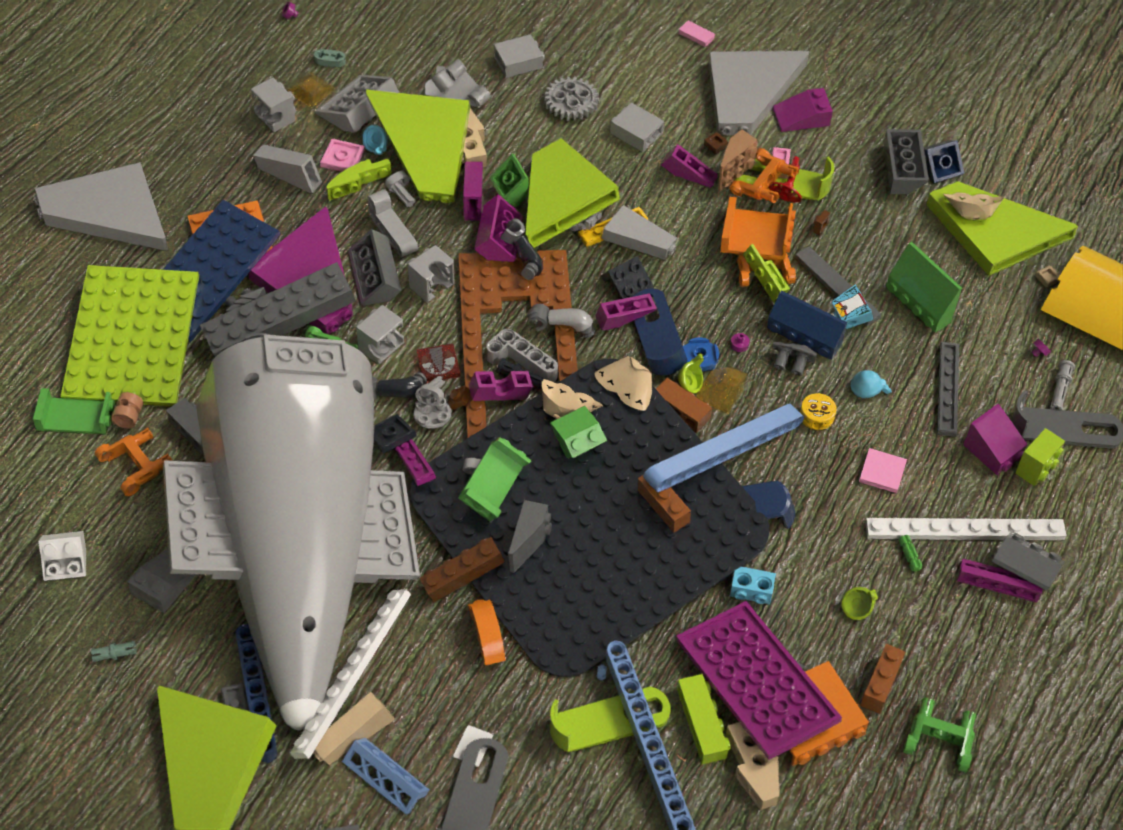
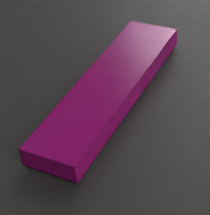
(415, 462)

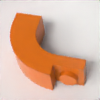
(487, 631)

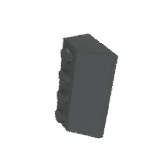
(905, 160)
(374, 269)

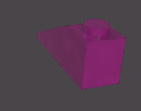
(687, 166)
(622, 311)

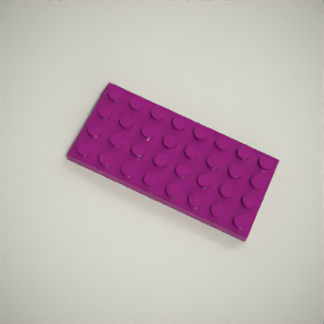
(758, 680)

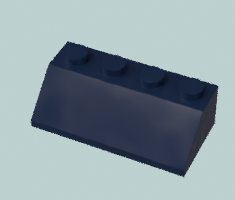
(807, 325)

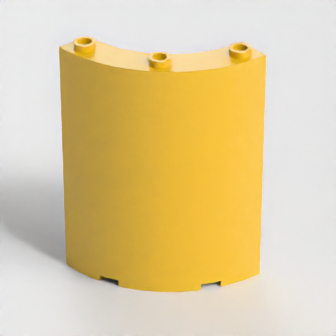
(1090, 296)

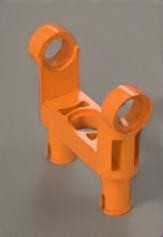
(760, 188)
(784, 264)
(130, 445)

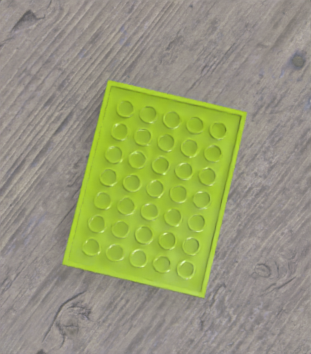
(131, 334)

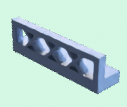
(386, 767)

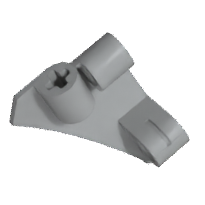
(457, 84)

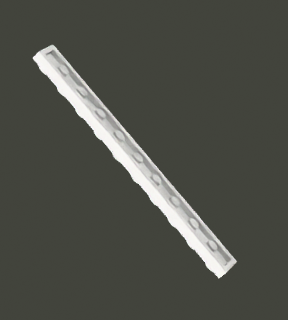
(964, 528)
(350, 674)

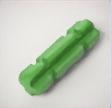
(910, 553)

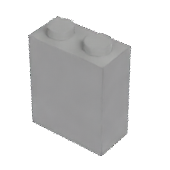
(518, 56)
(636, 127)

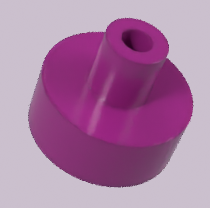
(289, 10)
(740, 342)
(1040, 348)

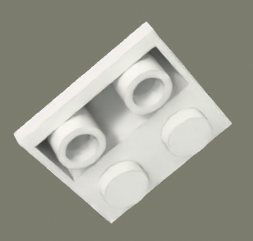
(63, 555)

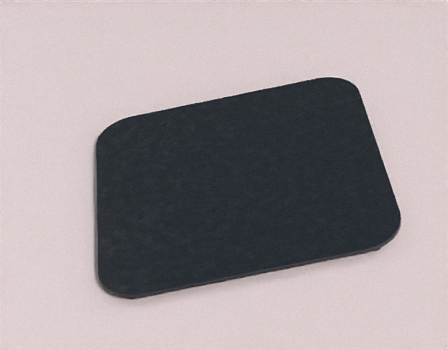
(609, 555)

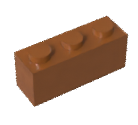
(688, 407)
(666, 504)
(883, 678)

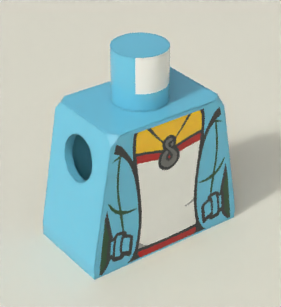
(852, 308)

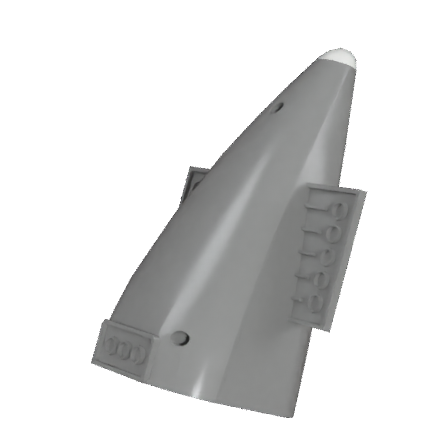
(290, 503)

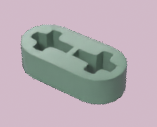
(329, 58)

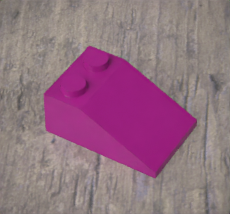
(804, 111)

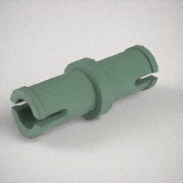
(113, 651)

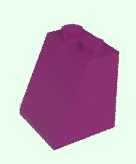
(995, 440)

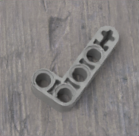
(390, 224)
(523, 352)

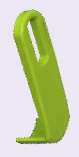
(807, 183)
(600, 721)

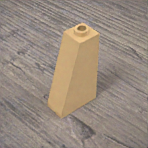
(359, 722)

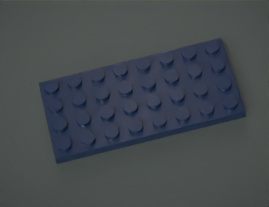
(223, 255)

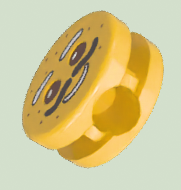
(818, 411)

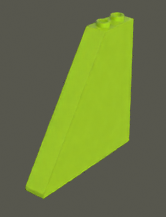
(426, 137)
(564, 191)
(1004, 238)
(209, 757)

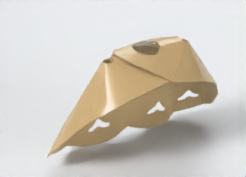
(972, 207)
(628, 378)
(560, 404)

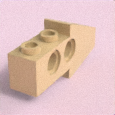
(473, 146)
(758, 780)

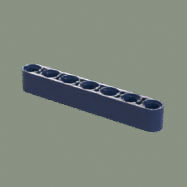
(254, 683)

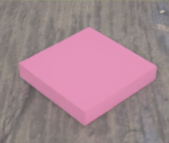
(341, 155)
(882, 470)

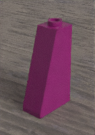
(473, 191)

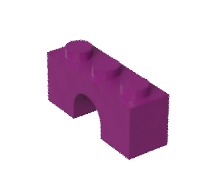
(514, 387)

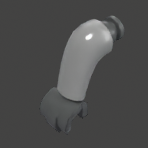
(571, 317)

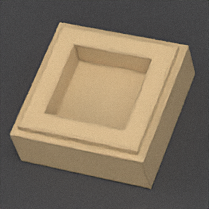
(1047, 276)

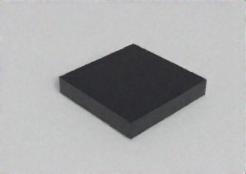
(392, 433)

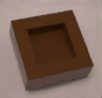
(715, 142)
(821, 222)
(459, 397)

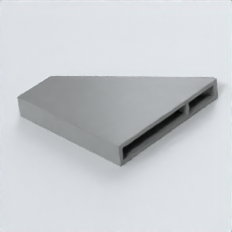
(749, 85)
(105, 205)

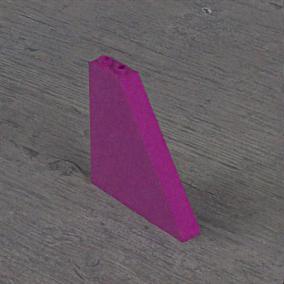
(299, 255)

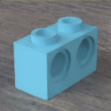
(753, 580)

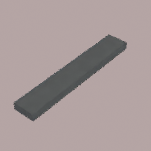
(828, 276)
(948, 389)

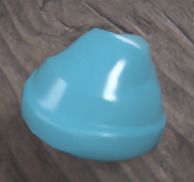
(375, 139)
(868, 384)

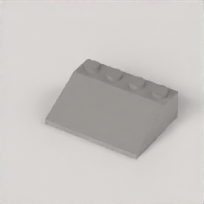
(350, 106)

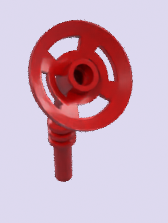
(787, 187)

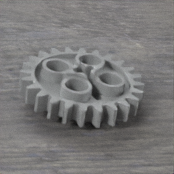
(571, 98)

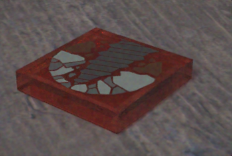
(438, 362)

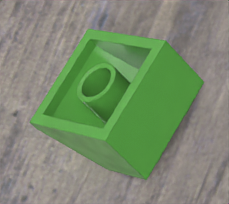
(511, 181)
(578, 432)

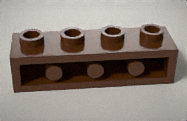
(462, 569)

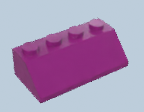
(492, 225)

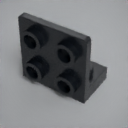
(629, 278)

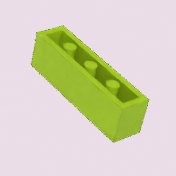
(702, 719)

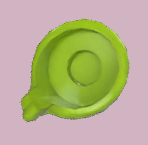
(691, 375)
(859, 602)

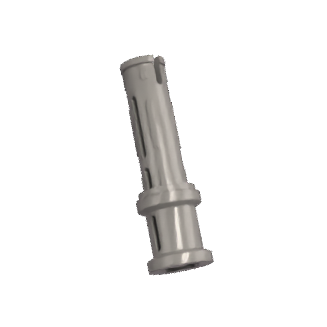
(1063, 379)

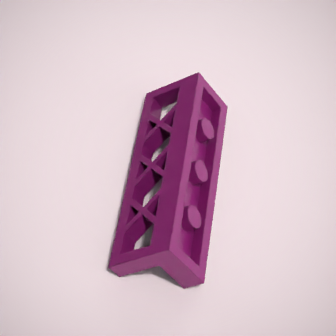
(998, 580)

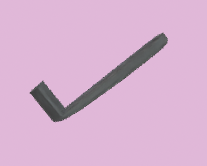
(1065, 424)
(472, 802)

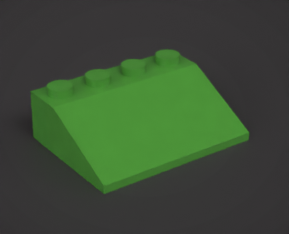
(924, 288)

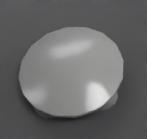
(432, 416)

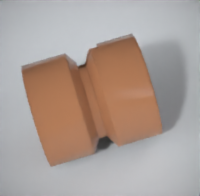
(127, 410)

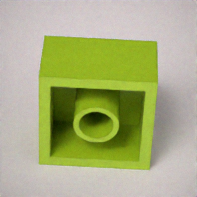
(1040, 457)

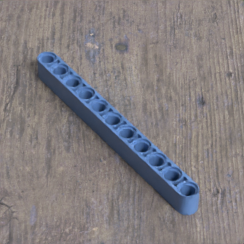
(722, 447)
(648, 738)

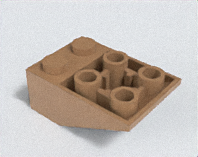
(738, 158)

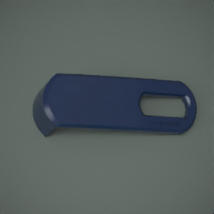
(661, 338)
(773, 501)

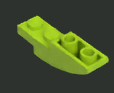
(353, 177)

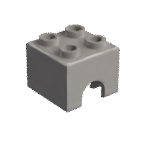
(275, 104)
(430, 269)
(378, 334)

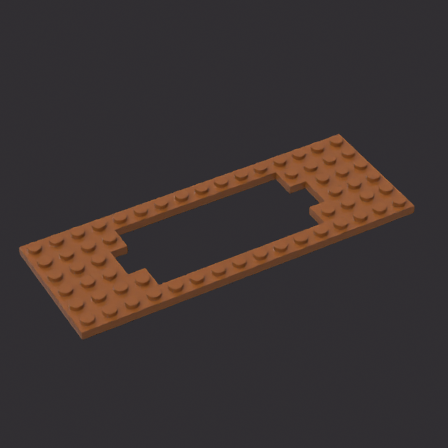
(483, 288)

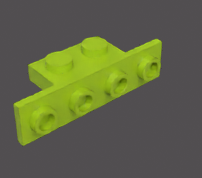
(766, 273)

